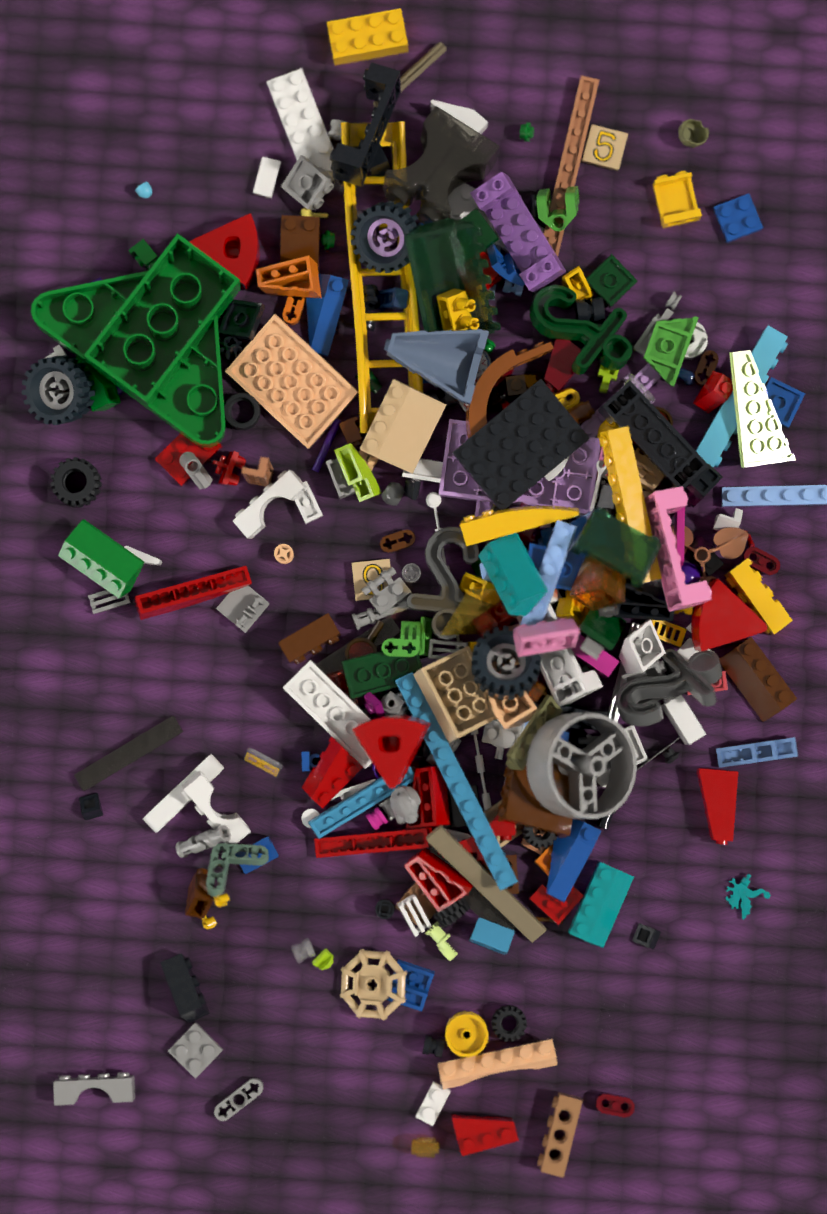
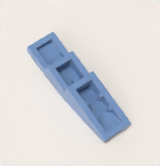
(757, 752)

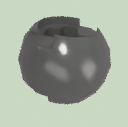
(393, 493)

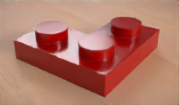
(553, 907)

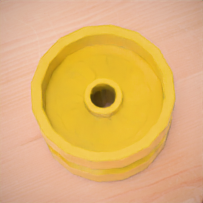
(477, 1038)

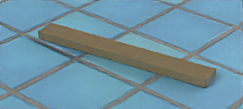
(485, 883)

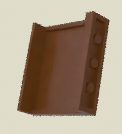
(523, 808)

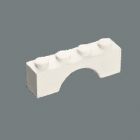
(251, 519)
(199, 790)

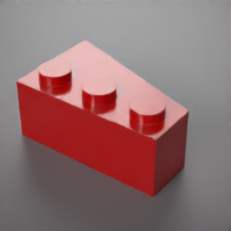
(437, 879)
(483, 1133)

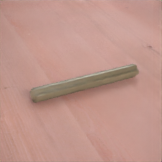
(420, 66)

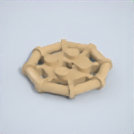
(381, 977)

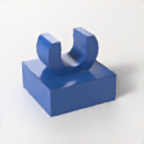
(307, 761)

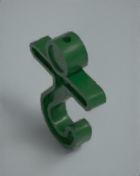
(599, 339)

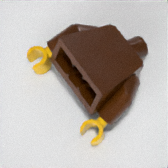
(200, 900)

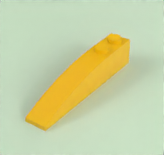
(510, 521)

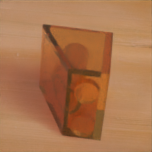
(598, 585)

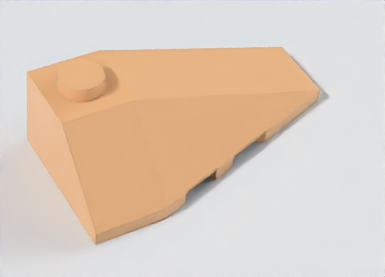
(512, 712)

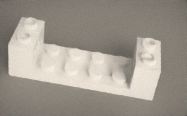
(562, 669)

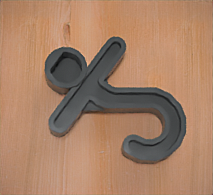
(450, 594)
(684, 677)

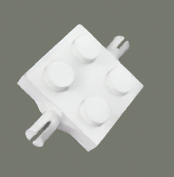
(500, 737)

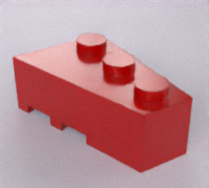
(331, 773)
(434, 798)

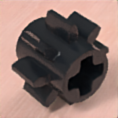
(230, 347)

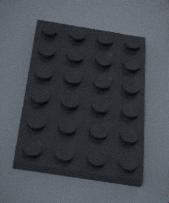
(520, 445)

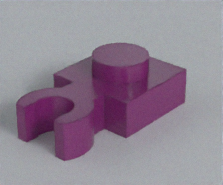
(373, 706)

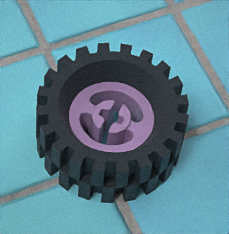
(375, 248)

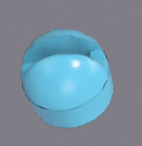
(144, 190)

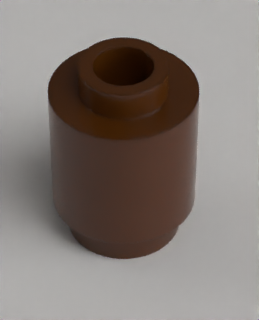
(582, 412)

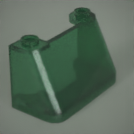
(617, 546)

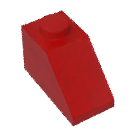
(714, 392)

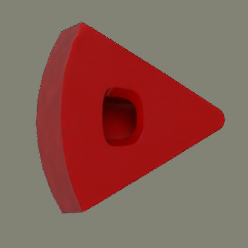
(234, 248)
(723, 619)
(392, 744)

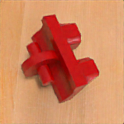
(233, 460)

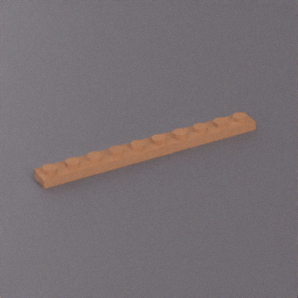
(572, 153)

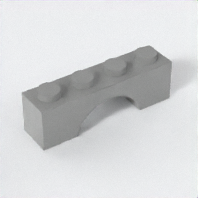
(119, 1087)

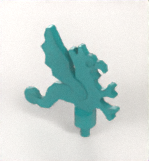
(741, 891)

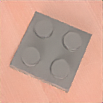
(195, 1050)

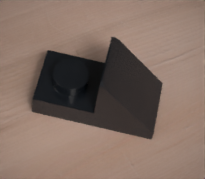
(714, 562)

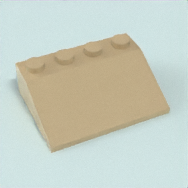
(402, 426)
(454, 695)

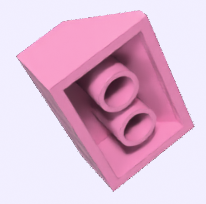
(545, 637)

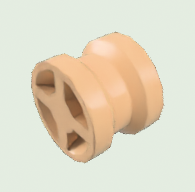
(281, 551)

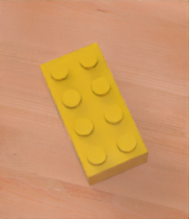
(367, 36)

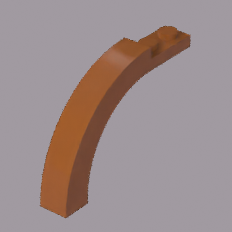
(476, 411)

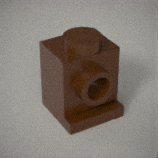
(352, 432)

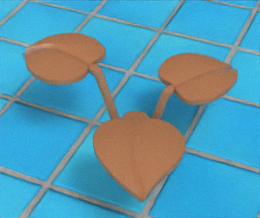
(729, 540)

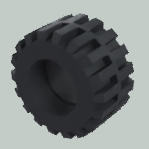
(64, 471)

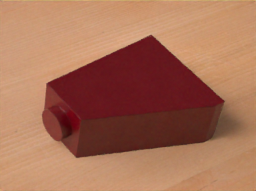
(560, 364)

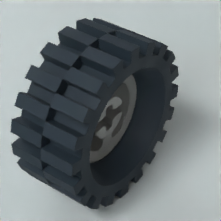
(52, 404)
(499, 648)

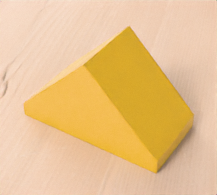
(577, 282)

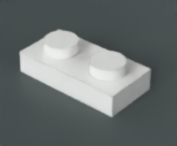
(308, 505)
(432, 1103)

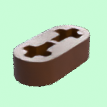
(701, 366)
(395, 537)

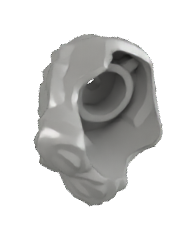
(405, 804)

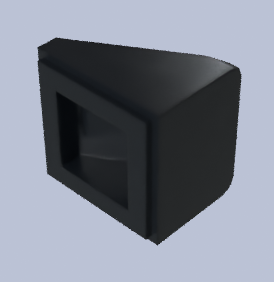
(90, 806)
(646, 936)

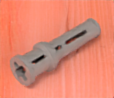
(371, 615)

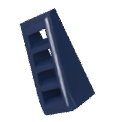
(393, 299)

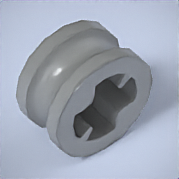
(673, 301)

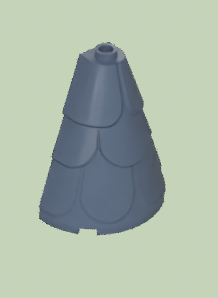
(441, 357)

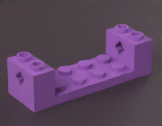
(518, 231)

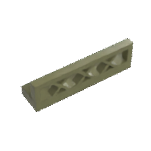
(519, 751)

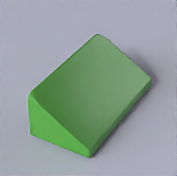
(425, 635)

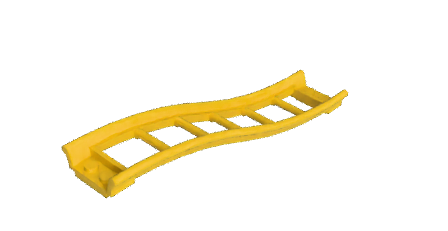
(395, 137)

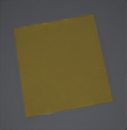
(471, 607)

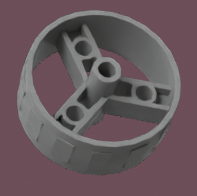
(582, 767)

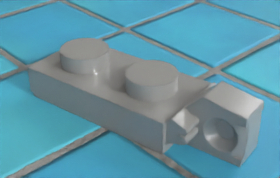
(642, 343)

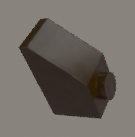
(519, 384)

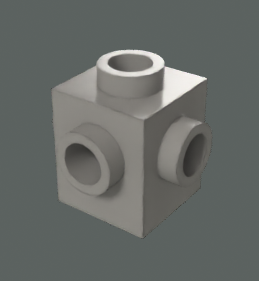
(390, 699)

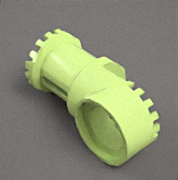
(440, 938)

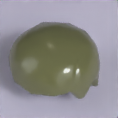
(693, 133)

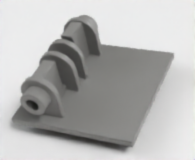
(243, 607)

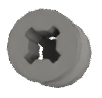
(335, 132)

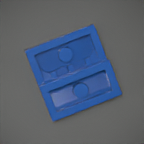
(504, 265)
(416, 985)

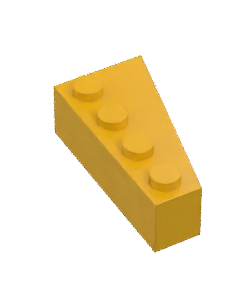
(758, 596)

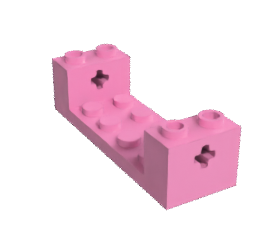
(676, 593)

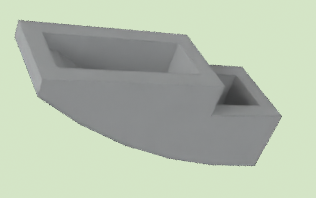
(591, 647)

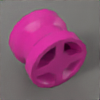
(376, 818)

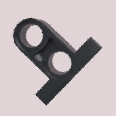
(702, 485)

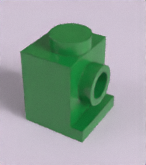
(145, 255)

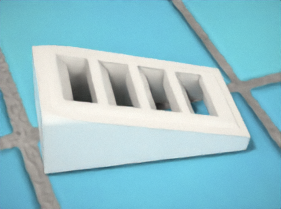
(150, 560)

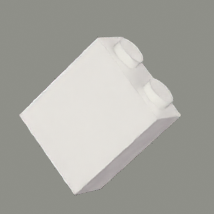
(682, 719)

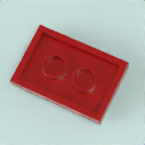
(170, 457)

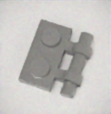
(390, 595)

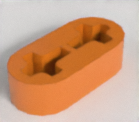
(297, 312)

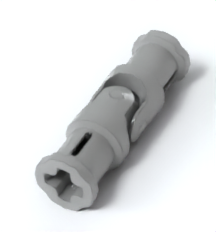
(203, 841)

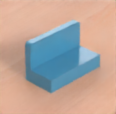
(492, 936)

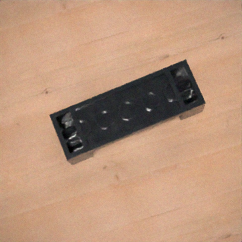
(353, 164)
(654, 436)

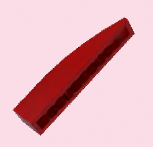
(191, 592)
(372, 842)

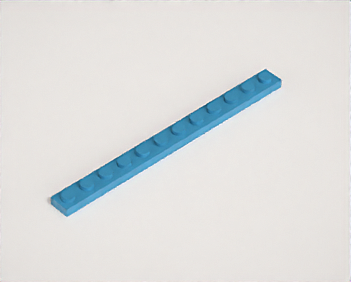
(457, 784)

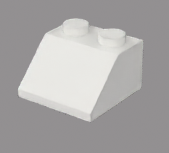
(641, 649)

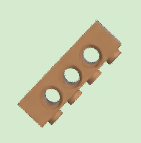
(557, 1165)

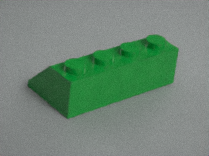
(101, 559)

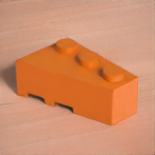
(290, 278)

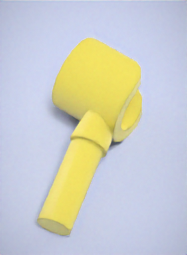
(305, 212)

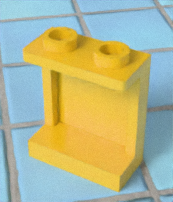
(676, 199)

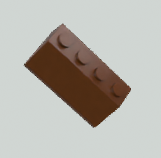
(757, 679)

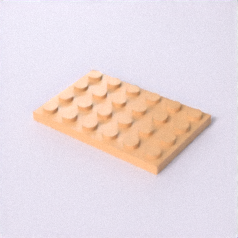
(292, 381)

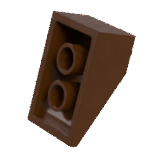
(300, 237)

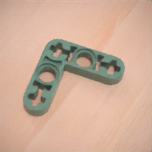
(229, 857)

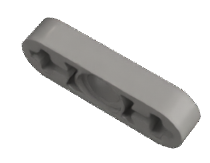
(224, 1103)

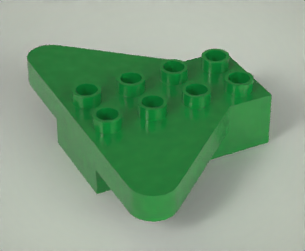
(153, 335)

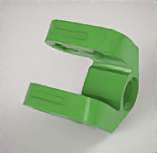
(567, 214)
(409, 634)

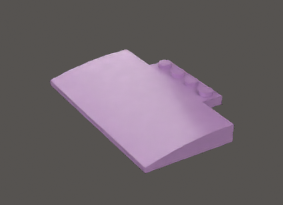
(570, 488)

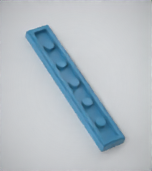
(355, 805)

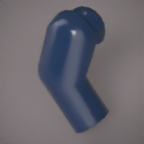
(687, 376)

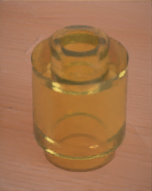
(425, 1147)

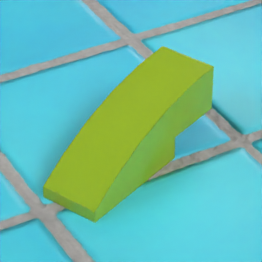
(357, 472)

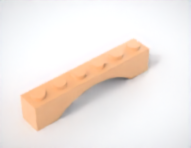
(467, 1069)

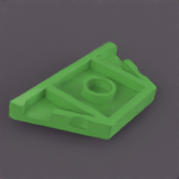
(669, 346)

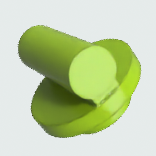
(323, 960)

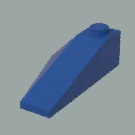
(325, 312)
(569, 857)

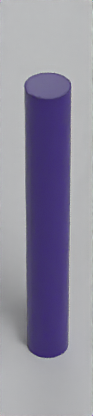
(326, 445)

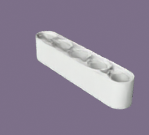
(175, 800)

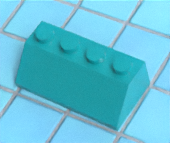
(513, 574)
(600, 904)

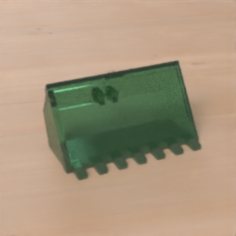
(446, 258)

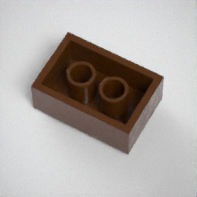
(310, 639)

